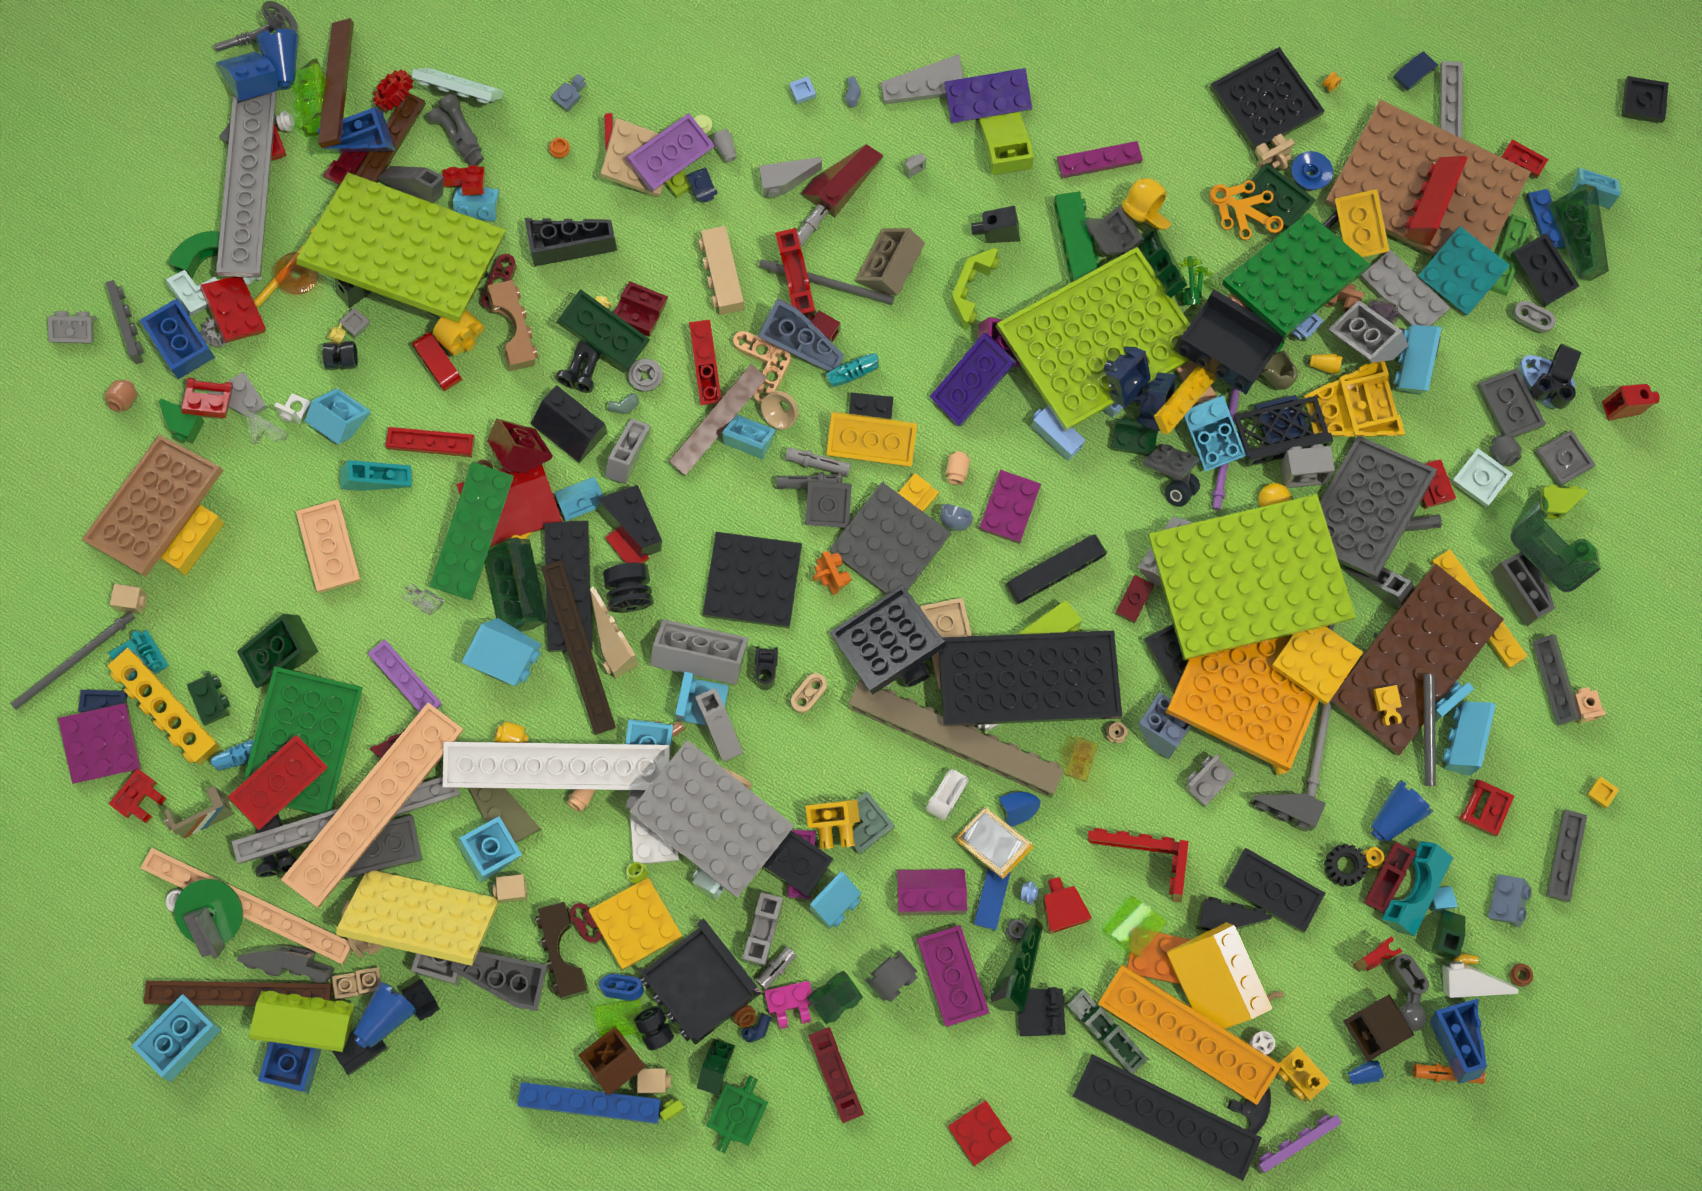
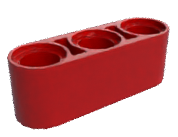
(436, 361)

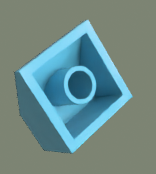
(336, 415)
(489, 849)
(835, 901)

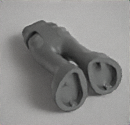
(460, 135)

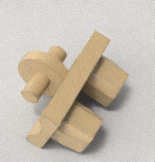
(1278, 155)

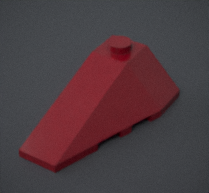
(841, 181)

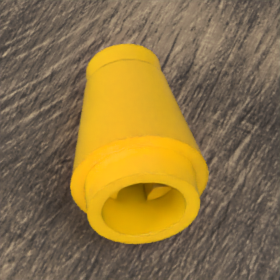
(1326, 362)

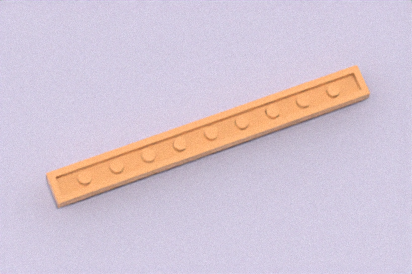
(255, 909)

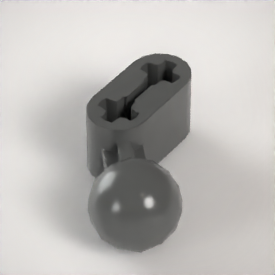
(1405, 978)

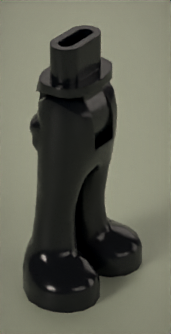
(569, 377)
(285, 860)

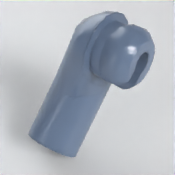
(853, 92)

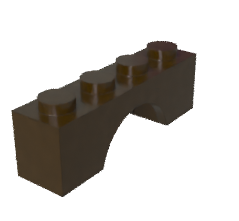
(569, 979)

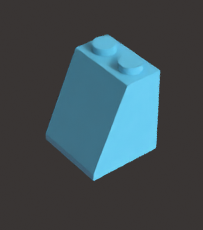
(503, 652)

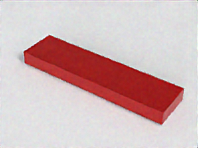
(430, 442)

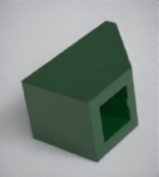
(1449, 935)
(715, 1066)

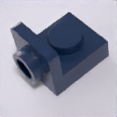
(702, 185)

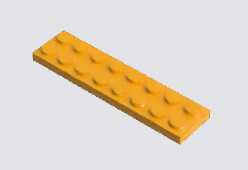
(1189, 1034)

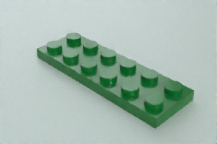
(471, 531)

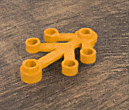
(1243, 207)

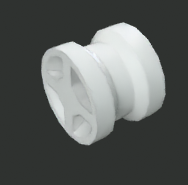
(1266, 1041)

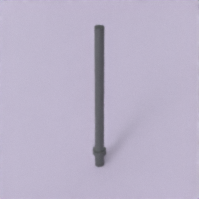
(775, 267)
(74, 659)

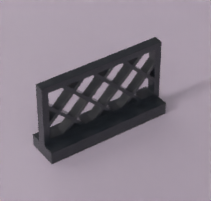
(1277, 451)

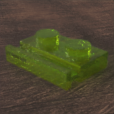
(618, 1014)

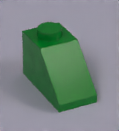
(182, 426)

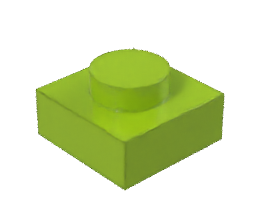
(678, 184)
(671, 1109)

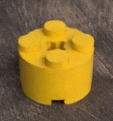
(458, 336)

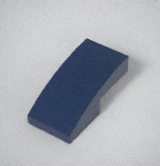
(1415, 70)

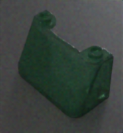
(1561, 563)

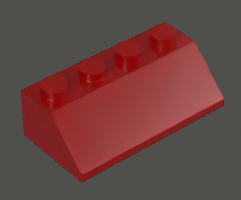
(1435, 198)

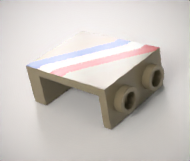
(219, 811)

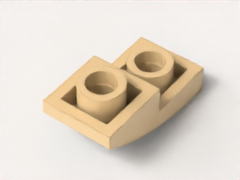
(356, 984)

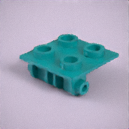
(145, 649)

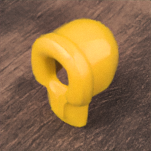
(1144, 202)

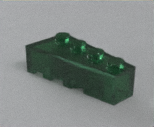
(1582, 231)

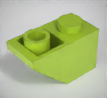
(1561, 499)

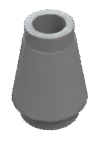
(724, 143)

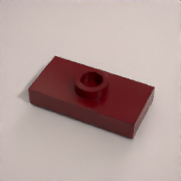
(1134, 599)

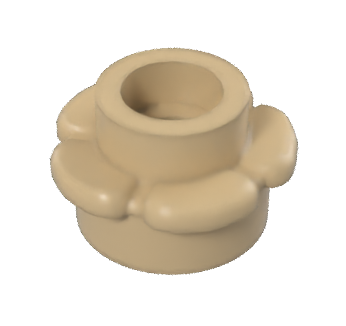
(1116, 726)

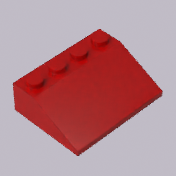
(527, 505)

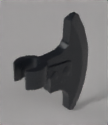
(1255, 1113)

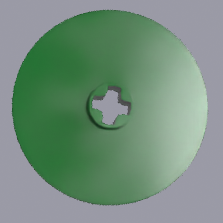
(214, 895)

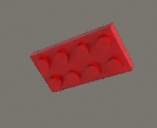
(277, 782)

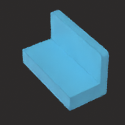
(579, 498)

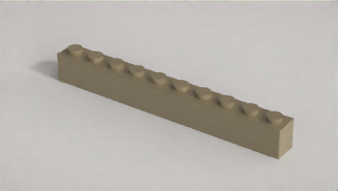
(959, 741)

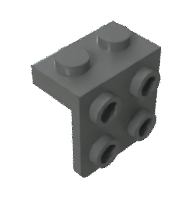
(1115, 232)

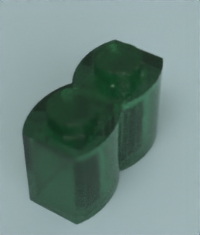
(835, 997)

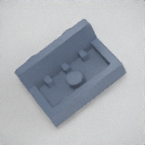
(1510, 900)

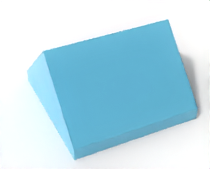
(1607, 187)
(748, 436)

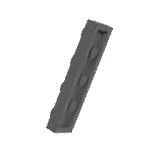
(127, 328)
(1556, 680)
(1566, 855)

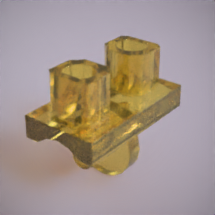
(1081, 759)

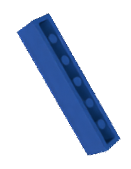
(589, 1103)

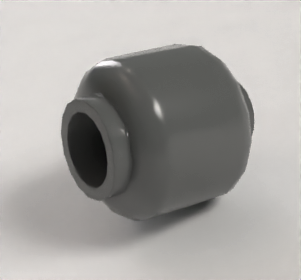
(1505, 450)

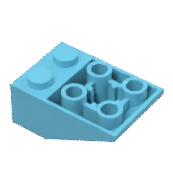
(1213, 433)

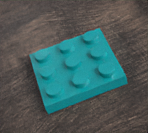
(1463, 270)

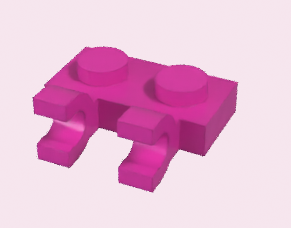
(789, 998)

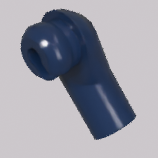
(757, 1032)

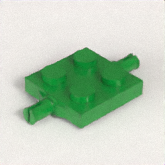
(737, 1114)

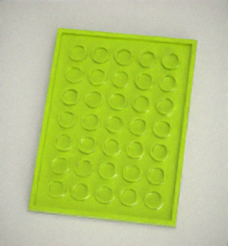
(401, 247)
(1088, 322)
(1251, 577)

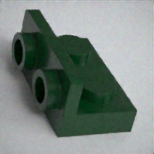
(1133, 437)
(208, 698)

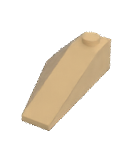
(615, 648)

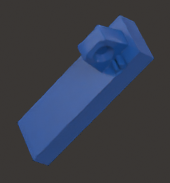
(991, 901)

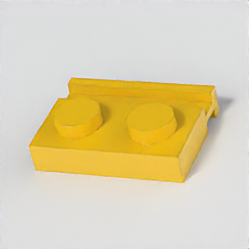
(918, 492)

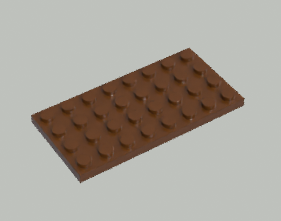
(1430, 633)

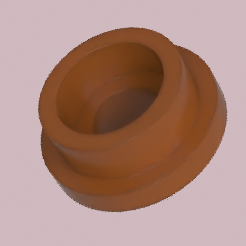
(1526, 970)
(745, 1016)

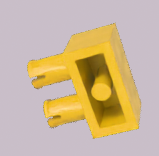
(827, 815)
(1302, 1075)

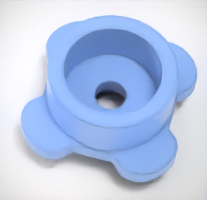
(1029, 892)

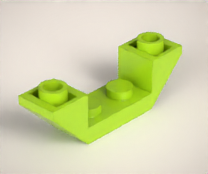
(982, 263)

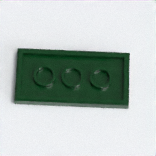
(603, 330)

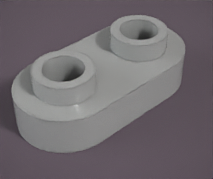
(1533, 316)

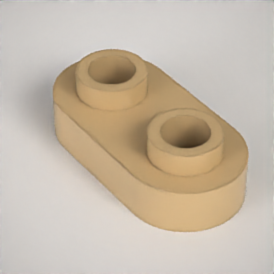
(807, 693)

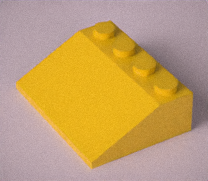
(1219, 977)

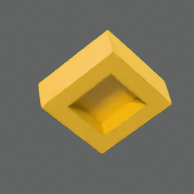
(1602, 792)

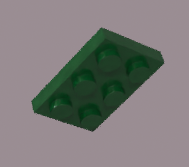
(1288, 201)

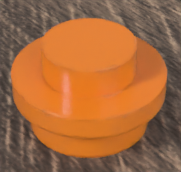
(559, 148)

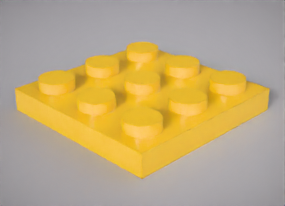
(1317, 662)
(634, 924)

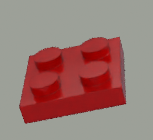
(979, 1133)

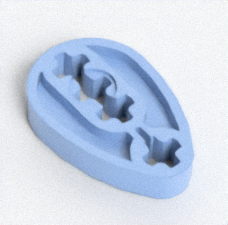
(1539, 368)

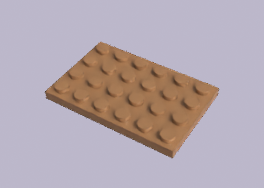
(152, 505)

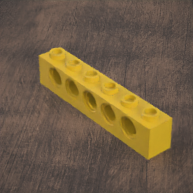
(129, 662)

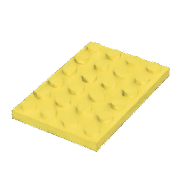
(418, 917)

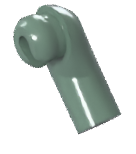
(625, 406)

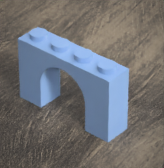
(1065, 442)

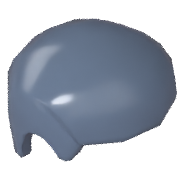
(955, 517)

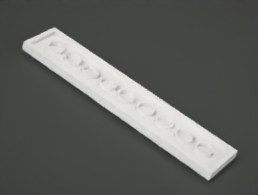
(552, 765)

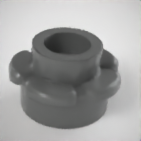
(1012, 925)

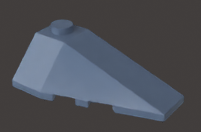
(796, 334)

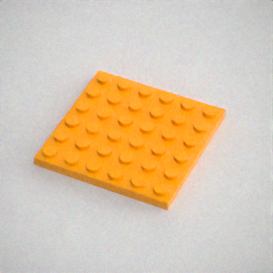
(1245, 701)

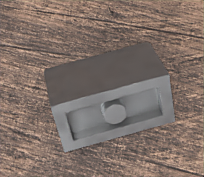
(204, 932)

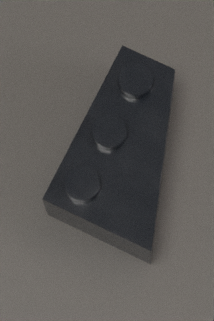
(631, 518)

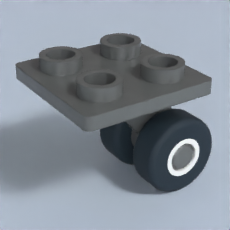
(1179, 467)

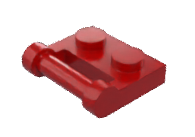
(207, 404)
(1494, 809)

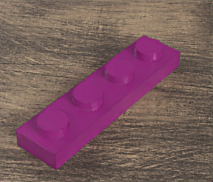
(1099, 159)

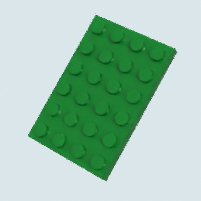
(1296, 274)
(321, 716)

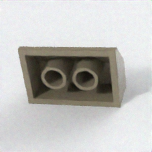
(890, 260)

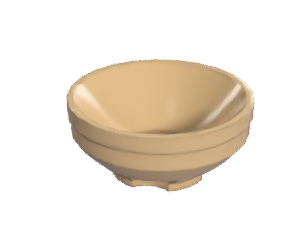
(775, 414)

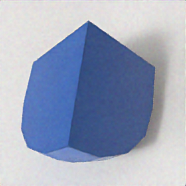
(1019, 807)

